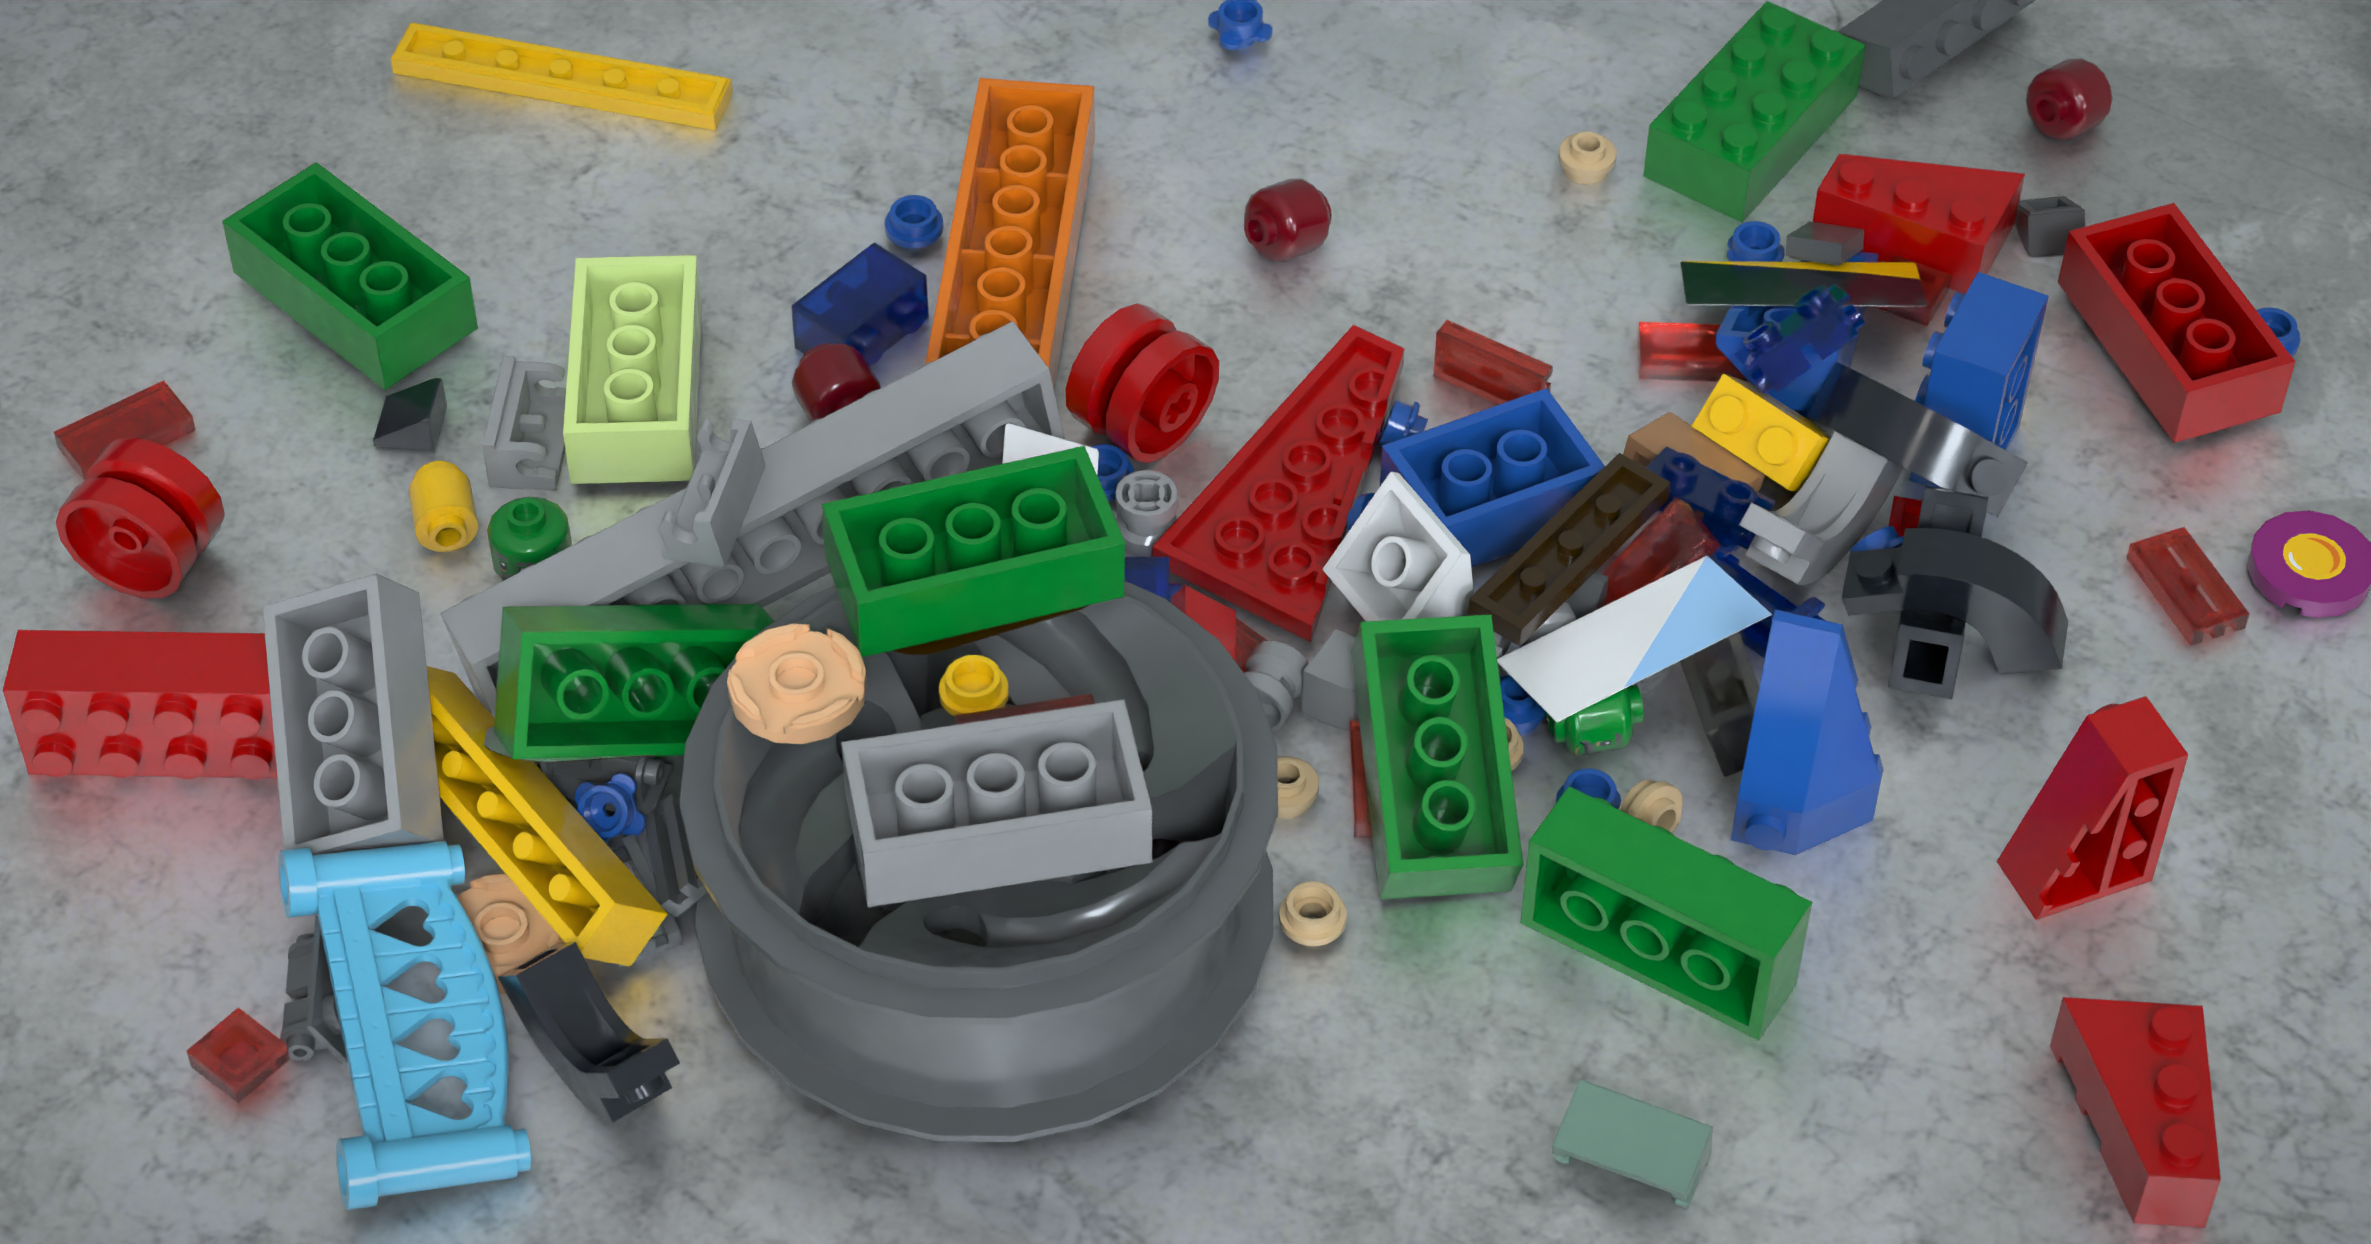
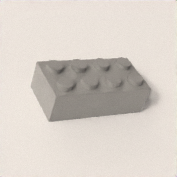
(352, 718)
(997, 803)

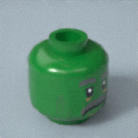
(526, 534)
(1601, 726)

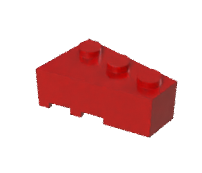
(1923, 211)
(2099, 811)
(2150, 1099)

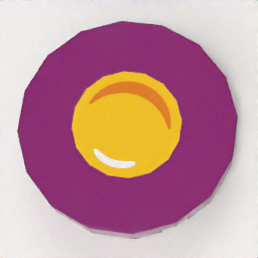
(2311, 563)

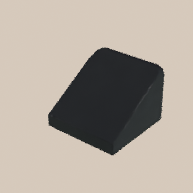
(412, 417)

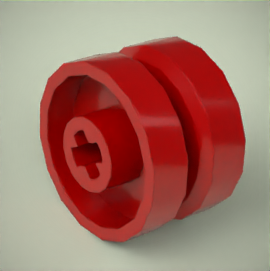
(1142, 383)
(140, 518)

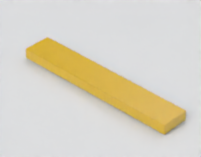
(562, 76)

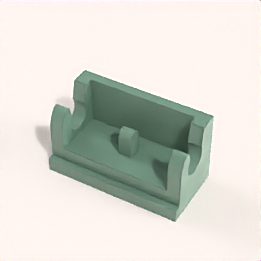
(1634, 1140)

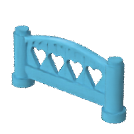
(402, 1143)

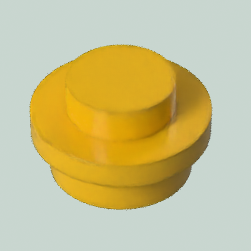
(973, 685)

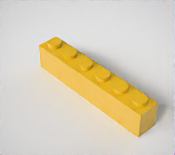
(537, 833)

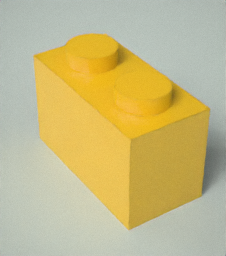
(1762, 432)

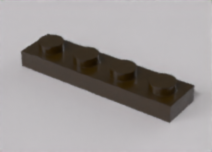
(1569, 548)

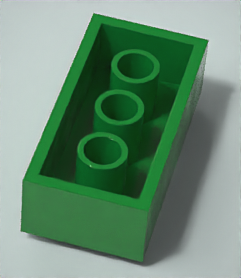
(1753, 111)
(351, 275)
(973, 550)
(612, 675)
(1436, 757)
(1664, 912)

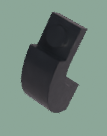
(1916, 437)
(1969, 580)
(1931, 641)
(584, 1036)

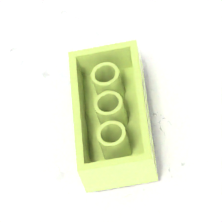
(633, 370)

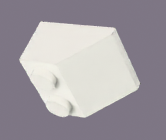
(1401, 560)

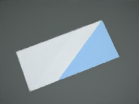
(1632, 638)

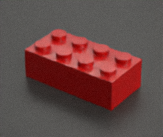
(2175, 322)
(142, 704)

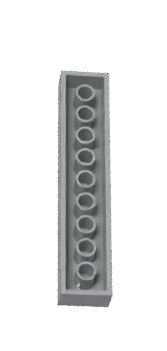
(912, 431)

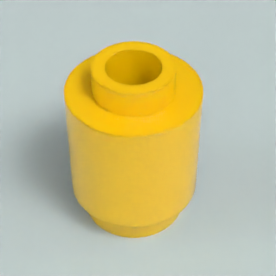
(442, 507)

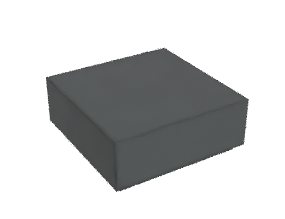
(1824, 243)

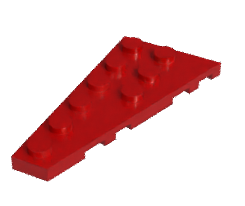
(1287, 493)

